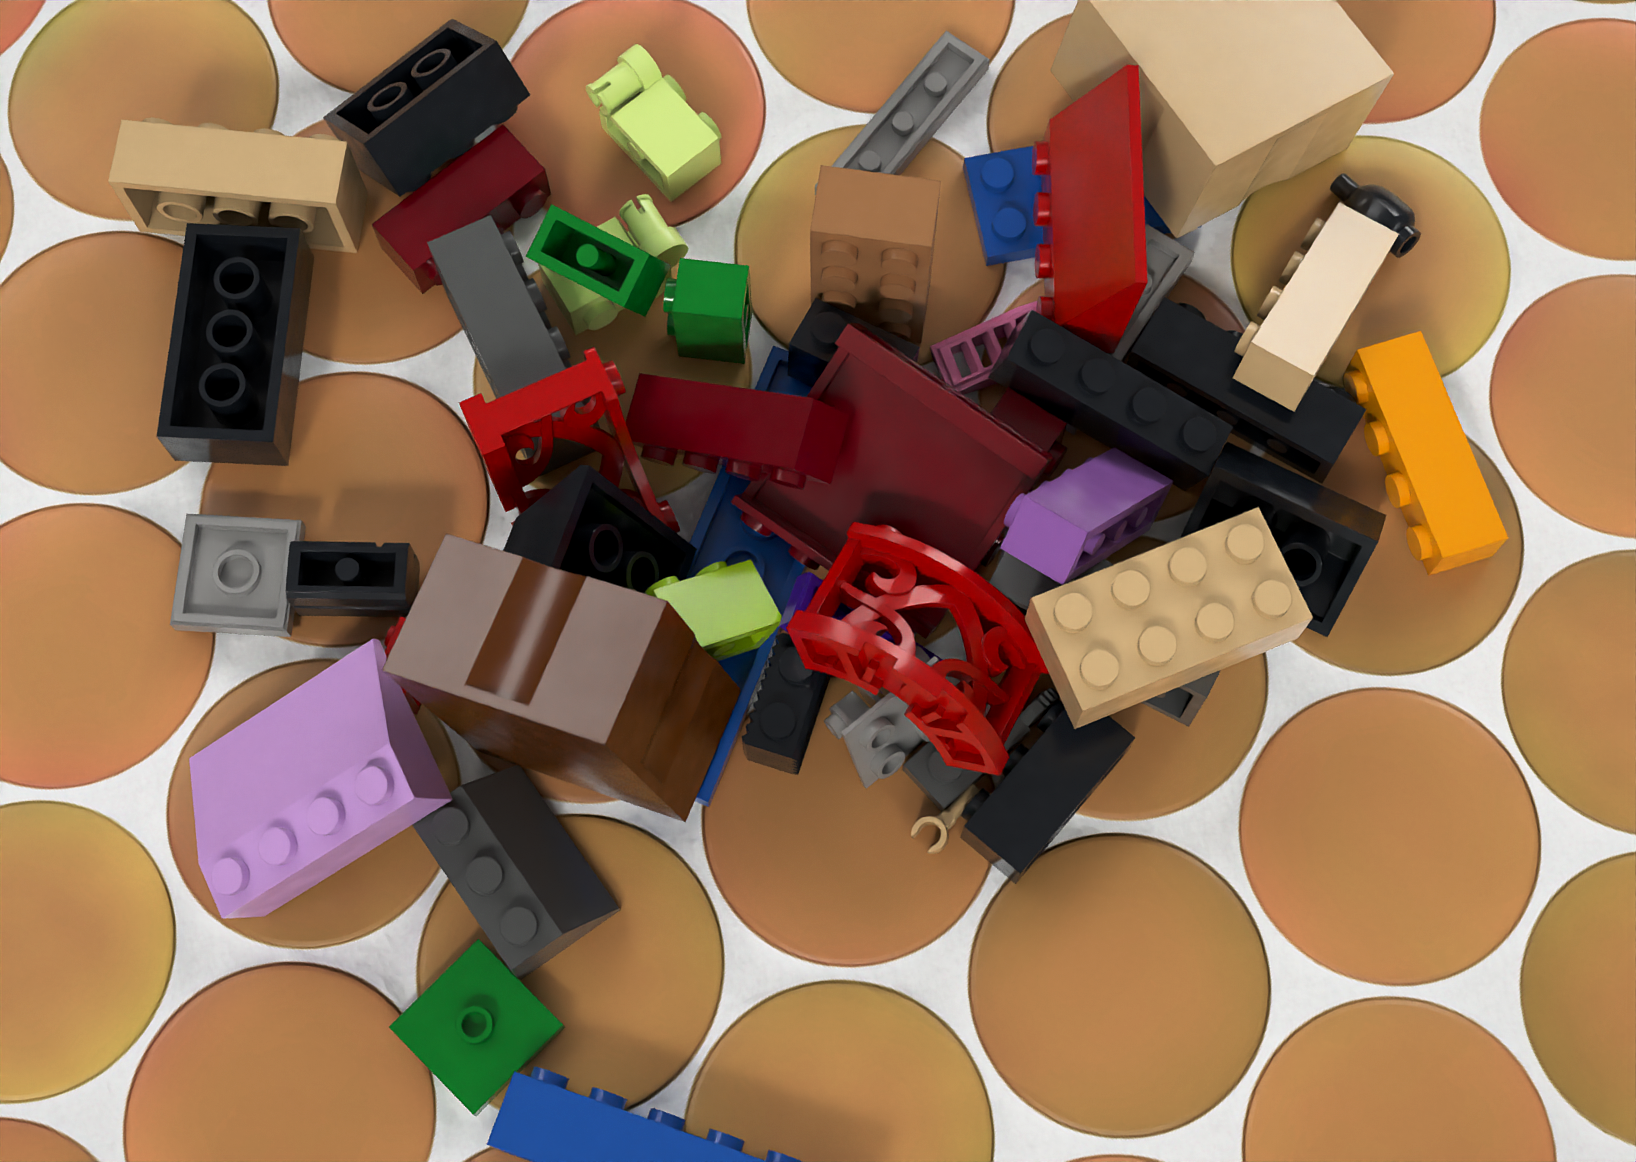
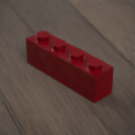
(736, 429)

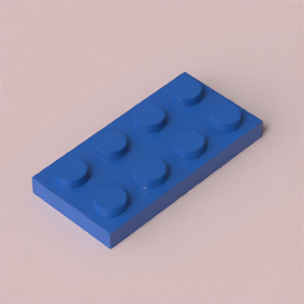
(1003, 204)

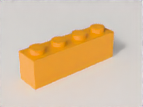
(1424, 454)

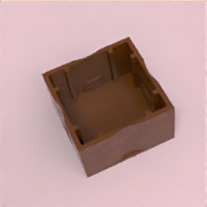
(565, 675)

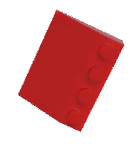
(1093, 212)

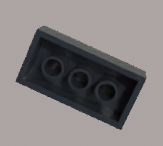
(236, 345)

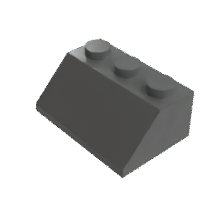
(516, 869)

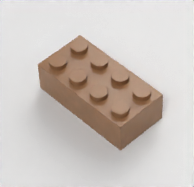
(874, 246)

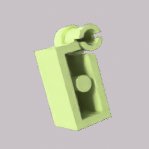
(655, 124)
(647, 232)

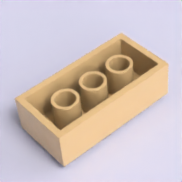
(238, 178)
(1167, 617)

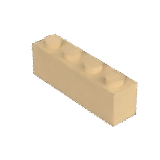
(1313, 307)

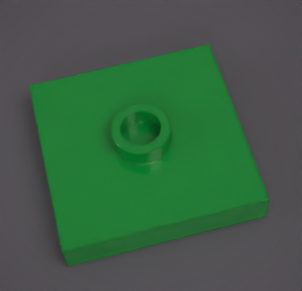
(476, 1027)

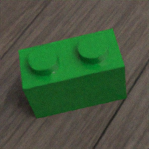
(598, 260)
(709, 310)

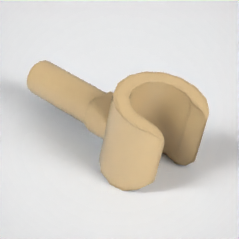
(945, 819)

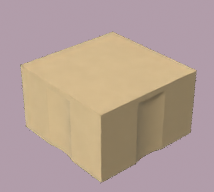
(1227, 91)

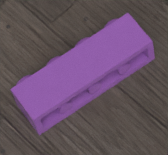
(1084, 515)

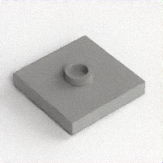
(235, 575)

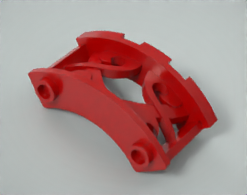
(510, 422)
(923, 578)

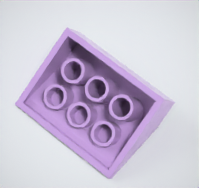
(310, 786)

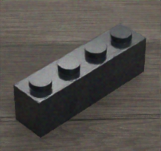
(1199, 365)
(1110, 400)

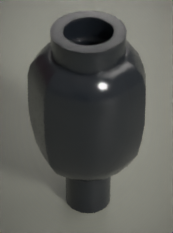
(1381, 207)

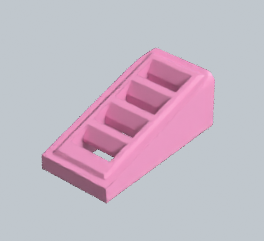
(966, 341)

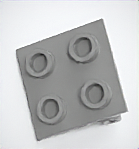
(876, 735)

